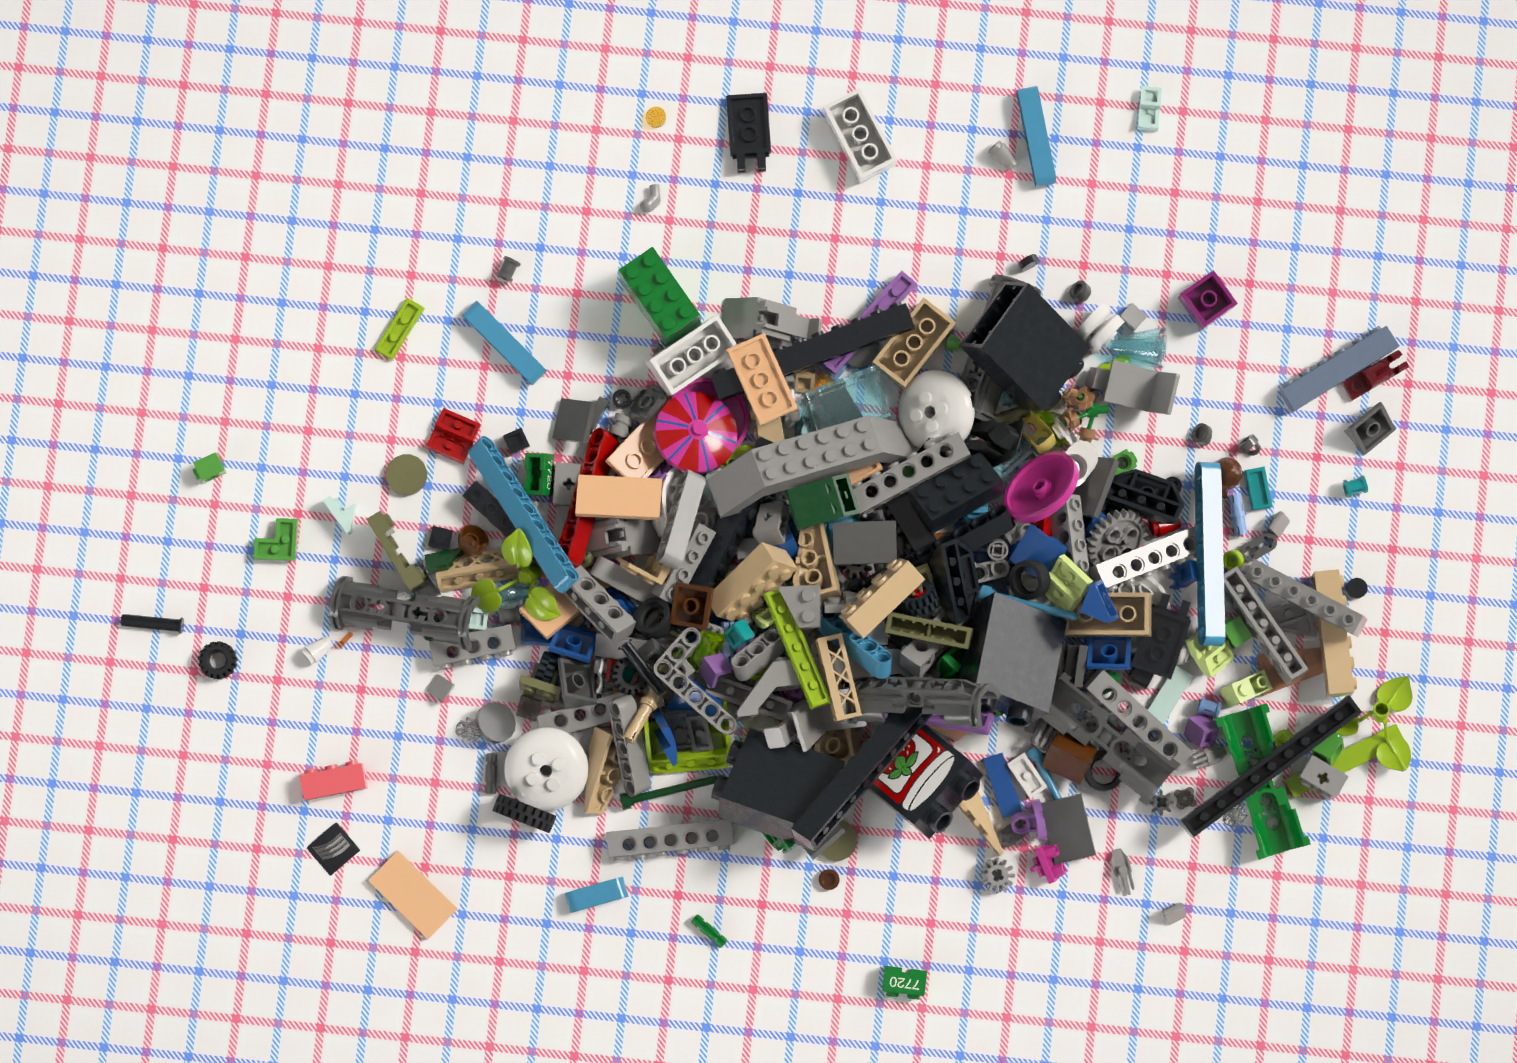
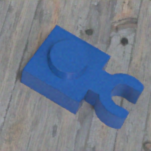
(1185, 575)

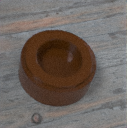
(829, 879)

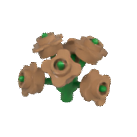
(1086, 401)

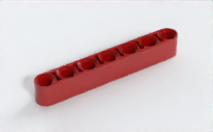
(577, 528)

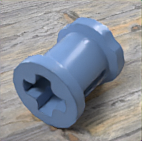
(1209, 707)

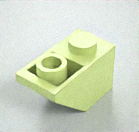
(1246, 689)

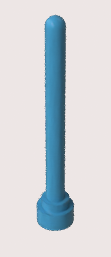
(987, 590)
(1036, 756)

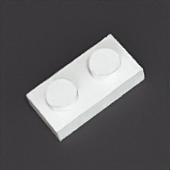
(1027, 775)

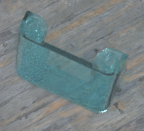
(845, 400)

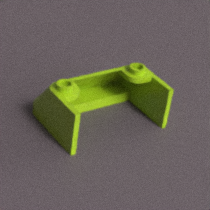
(686, 758)

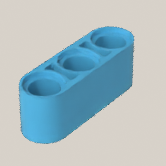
(596, 894)

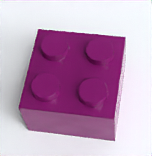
(1207, 300)

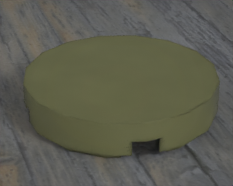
(406, 474)
(843, 846)

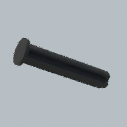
(153, 622)
(643, 668)

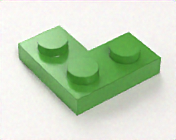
(283, 546)

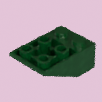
(822, 501)

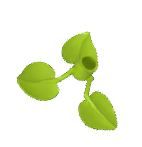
(517, 551)
(1398, 696)

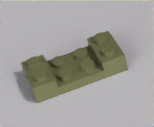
(382, 526)

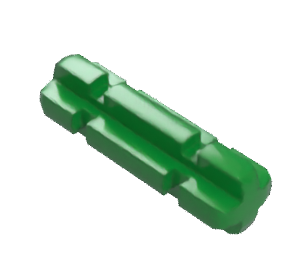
(709, 931)

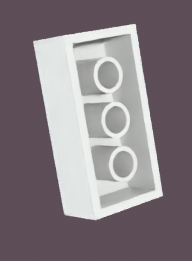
(860, 135)
(691, 355)

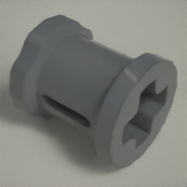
(508, 269)
(509, 615)

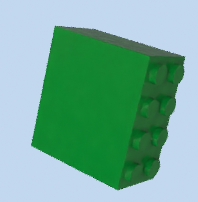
(659, 296)

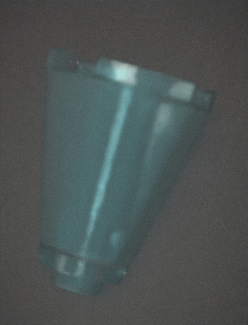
(1141, 347)

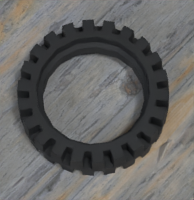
(524, 813)

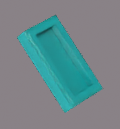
(1258, 488)

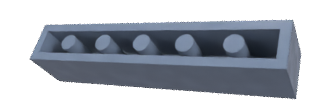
(1338, 369)

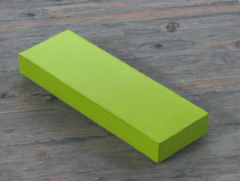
(399, 329)

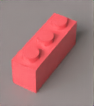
(333, 780)

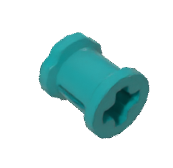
(1355, 486)

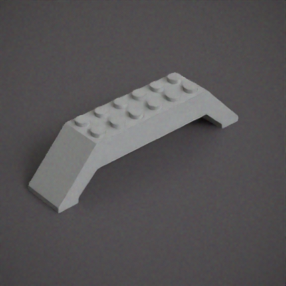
(807, 460)
(781, 677)

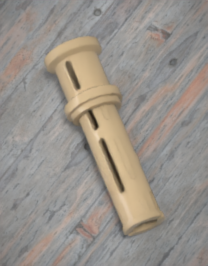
(647, 705)

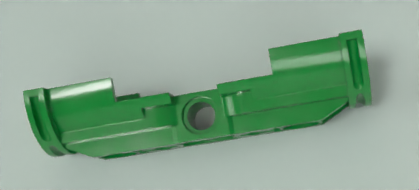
(1288, 832)

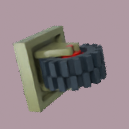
(922, 598)
(543, 679)

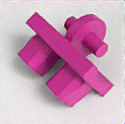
(1045, 865)

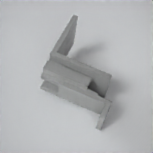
(755, 315)
(1135, 387)
(622, 538)
(806, 724)

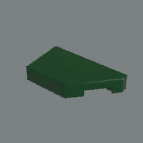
(441, 560)

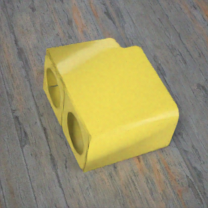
(1048, 443)

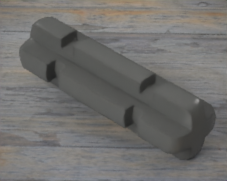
(490, 773)

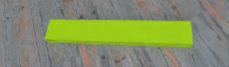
(797, 650)
(1348, 758)

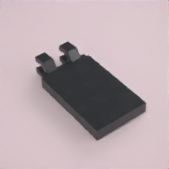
(749, 129)
(1168, 632)

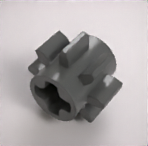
(1167, 802)

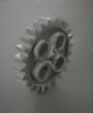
(1116, 536)

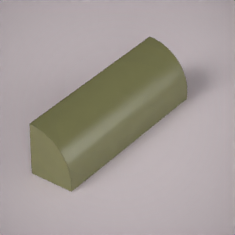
(929, 630)

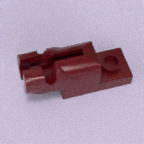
(1373, 376)

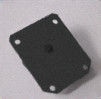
(1002, 437)

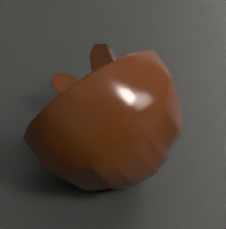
(1230, 474)
(472, 540)

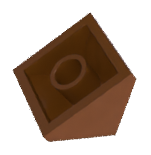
(691, 605)
(1069, 758)

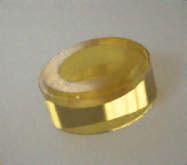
(656, 117)

